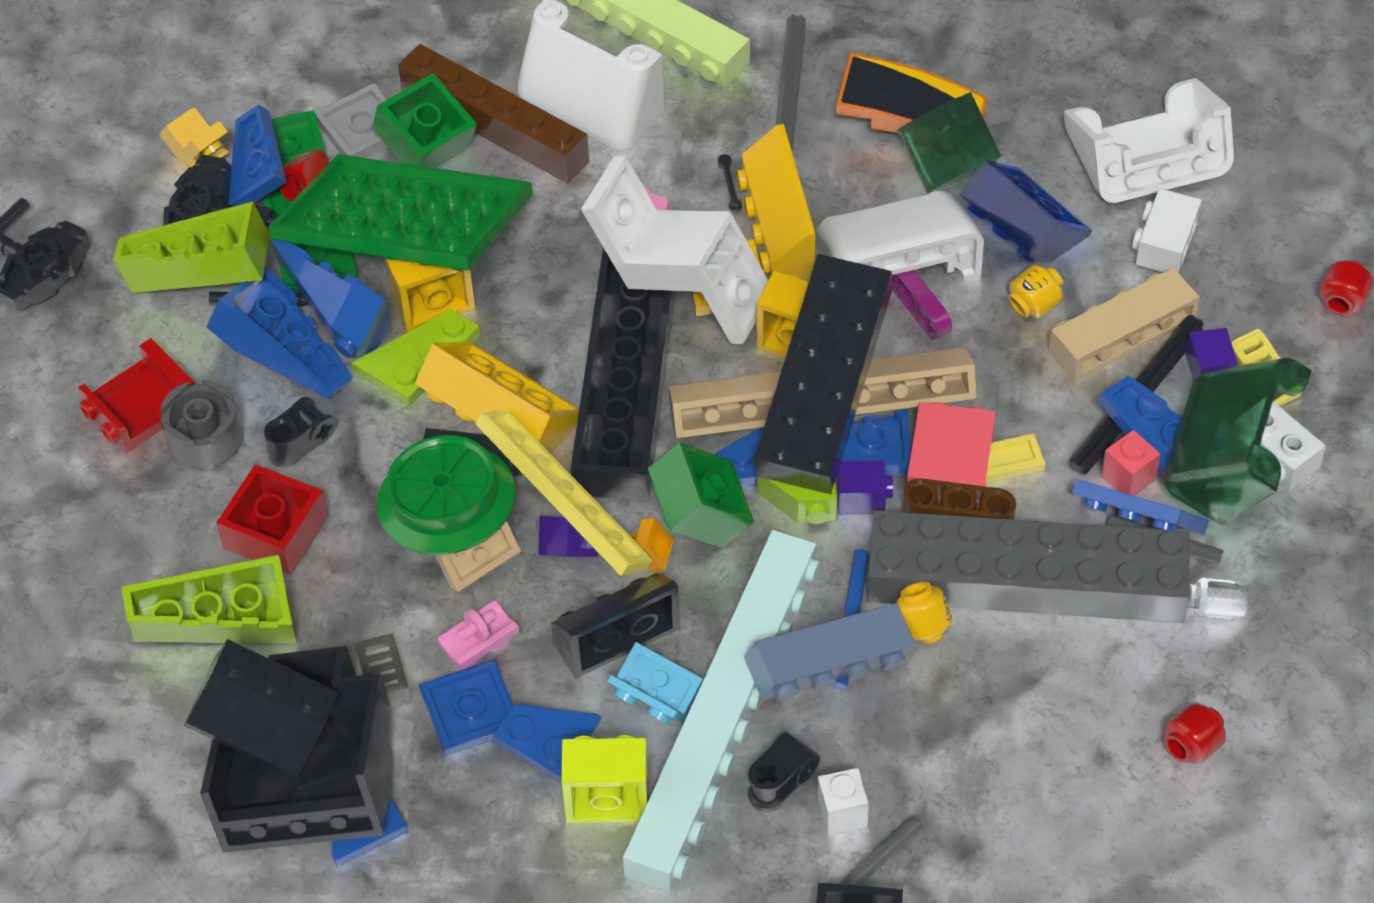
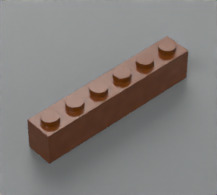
(504, 116)

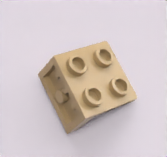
(471, 564)

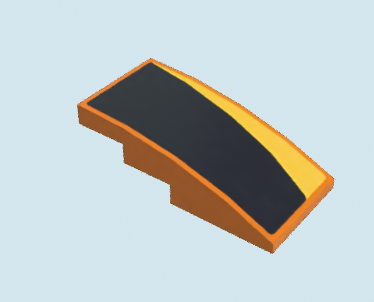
(894, 92)

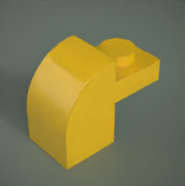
(192, 137)

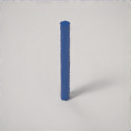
(854, 597)

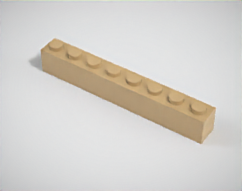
(889, 385)

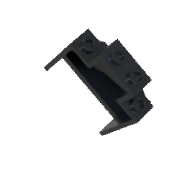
(341, 784)

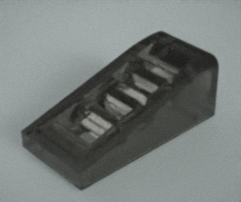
(398, 692)

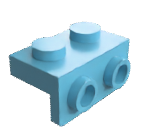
(658, 683)

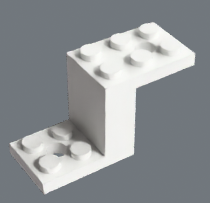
(676, 248)

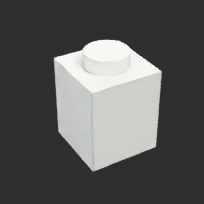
(842, 801)

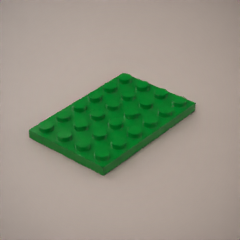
(401, 211)

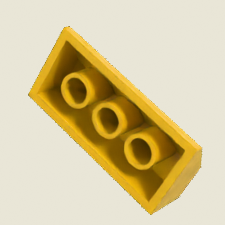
(777, 206)
(482, 383)

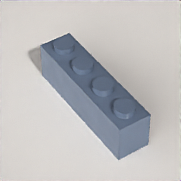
(829, 652)

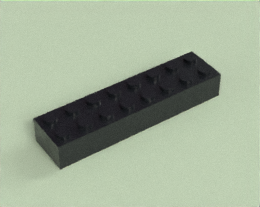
(622, 388)

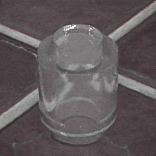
(1218, 599)

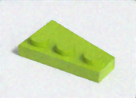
(399, 362)

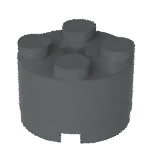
(201, 424)

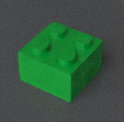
(424, 124)
(700, 495)

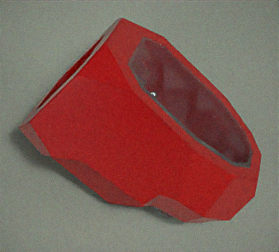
(302, 171)

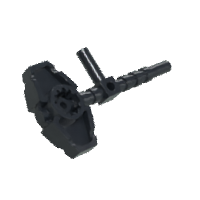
(204, 191)
(41, 263)

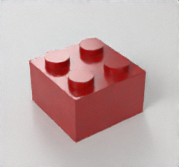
(272, 518)

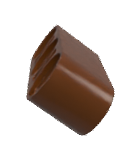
(945, 496)

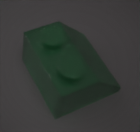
(949, 142)

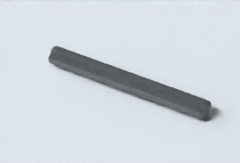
(791, 75)

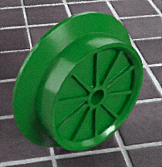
(445, 496)

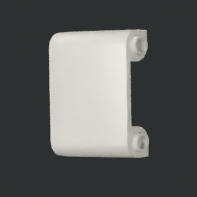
(587, 86)
(1156, 151)
(906, 236)

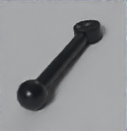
(725, 163)

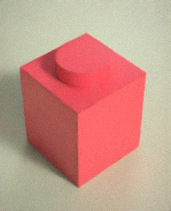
(1130, 464)

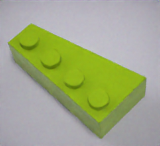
(196, 251)
(212, 605)

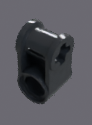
(297, 432)
(780, 772)

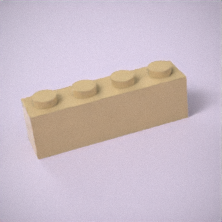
(1122, 324)

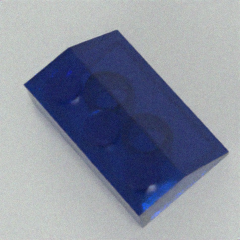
(1023, 212)

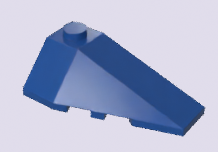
(345, 307)
(270, 328)

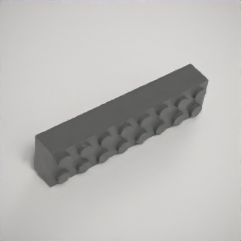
(1033, 565)

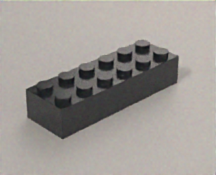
(823, 374)

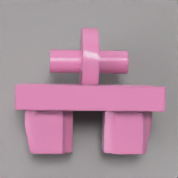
(478, 635)

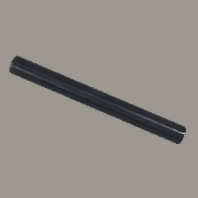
(1150, 377)

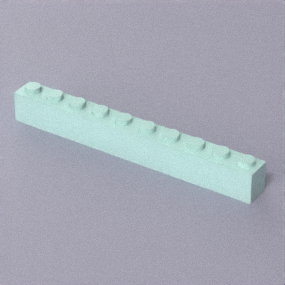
(718, 716)

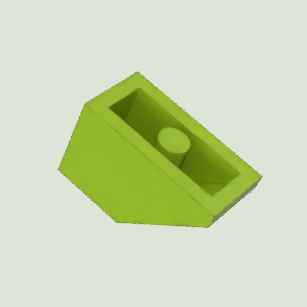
(798, 502)

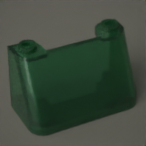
(1217, 448)

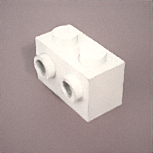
(1167, 231)
(1293, 446)

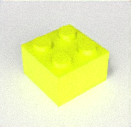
(604, 779)

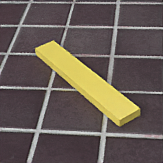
(564, 492)

